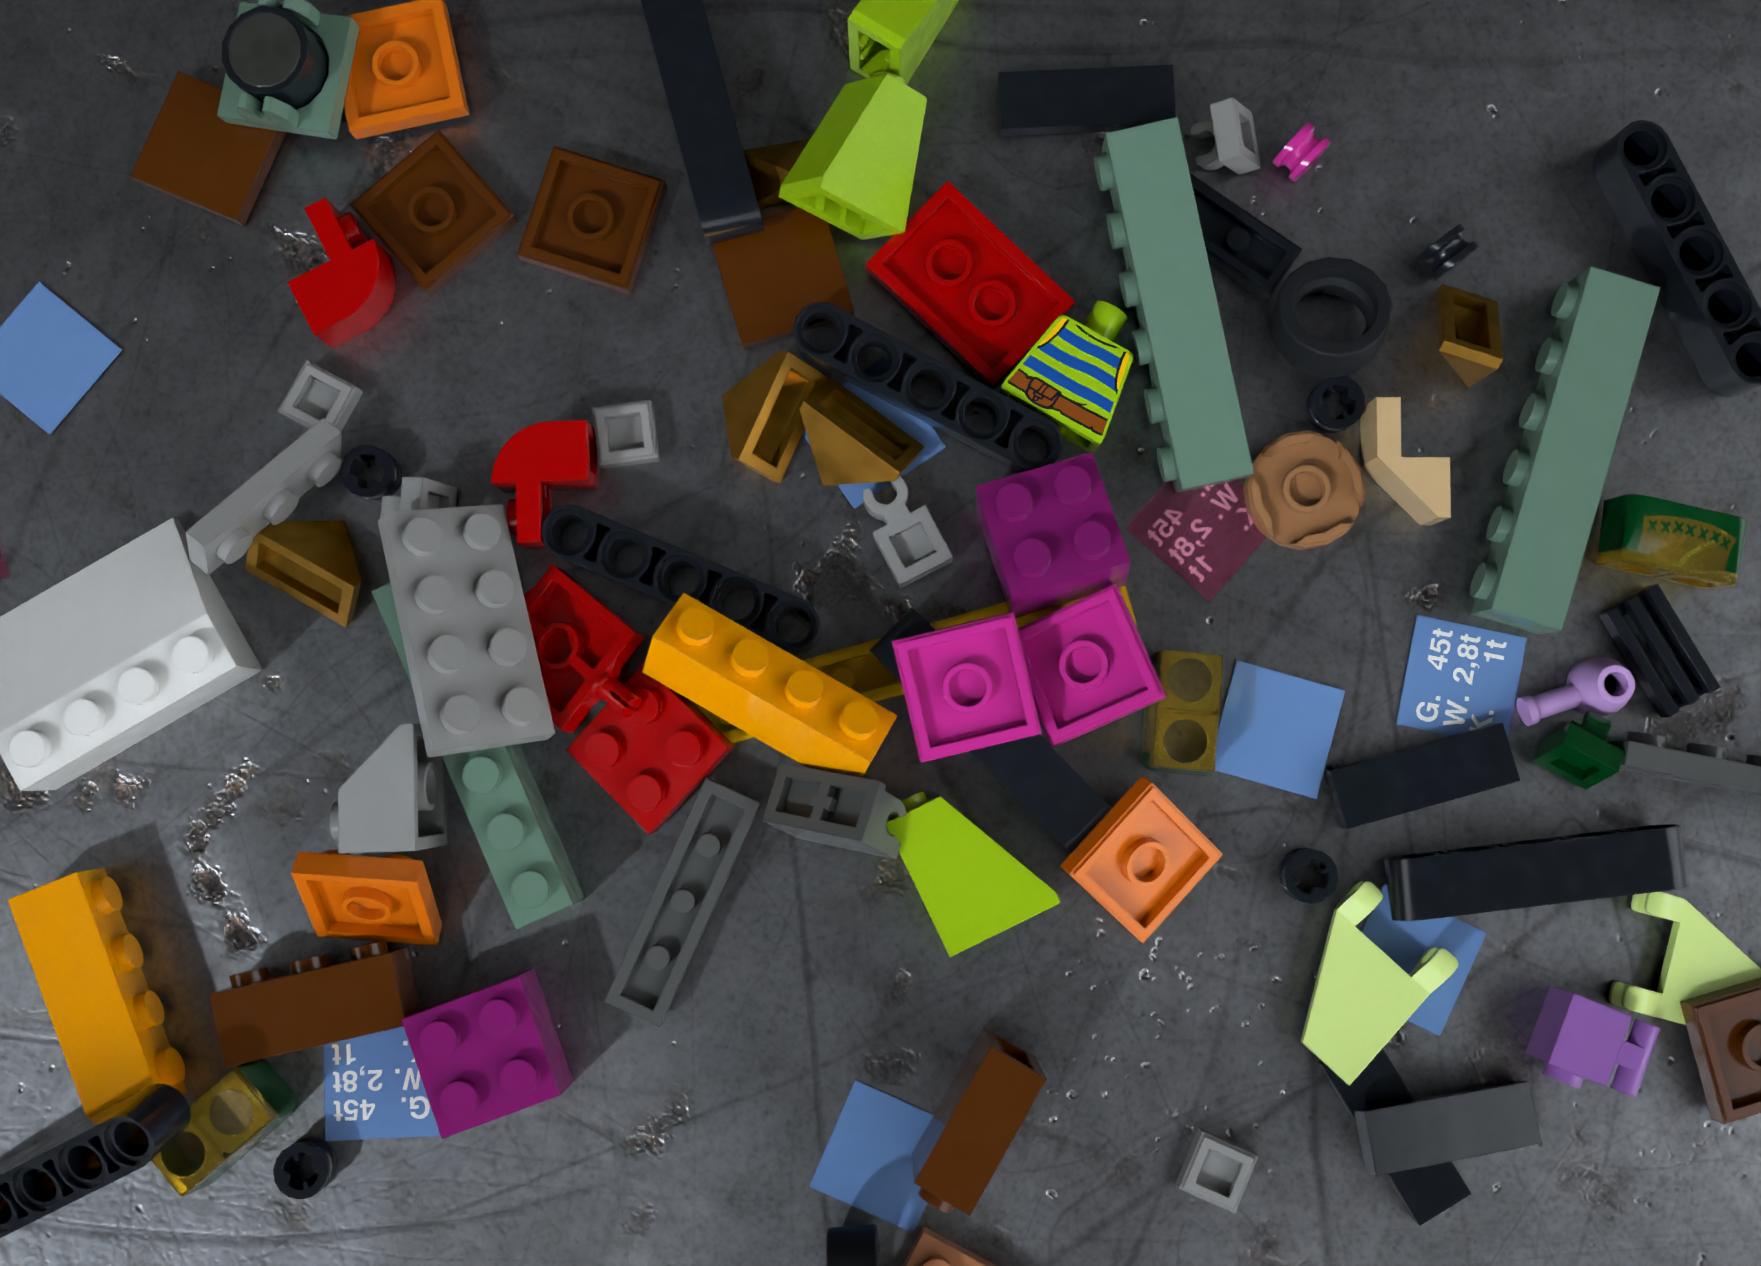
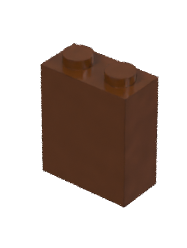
(975, 1123)

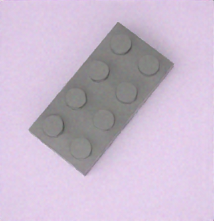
(465, 628)

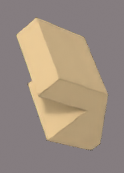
(1415, 483)

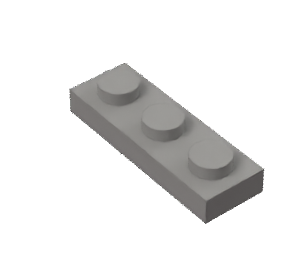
(265, 498)

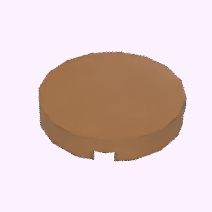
(1304, 490)

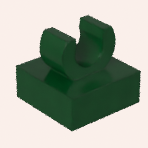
(1581, 752)

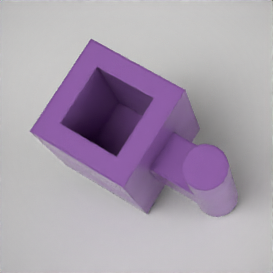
(1587, 1040)

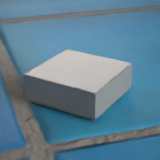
(318, 396)
(626, 434)
(1216, 1170)

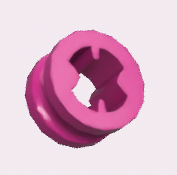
(1301, 152)

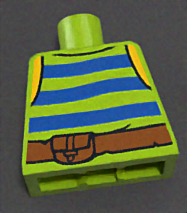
(1075, 375)

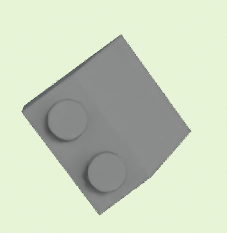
(393, 799)

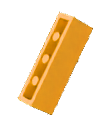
(766, 690)
(96, 989)

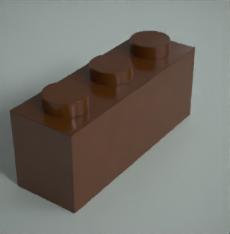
(314, 1003)

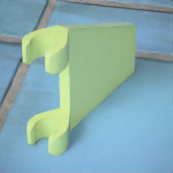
(1695, 960)
(1361, 991)

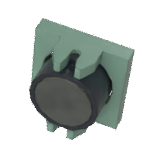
(281, 71)

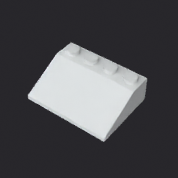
(113, 659)

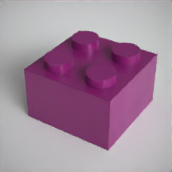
(1052, 535)
(488, 1053)

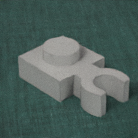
(908, 540)

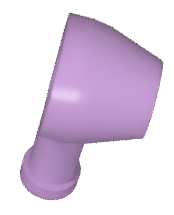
(1582, 691)

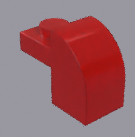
(350, 289)
(541, 461)

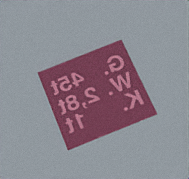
(1199, 533)

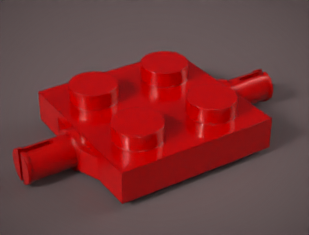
(579, 648)

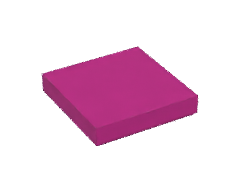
(1088, 666)
(966, 687)

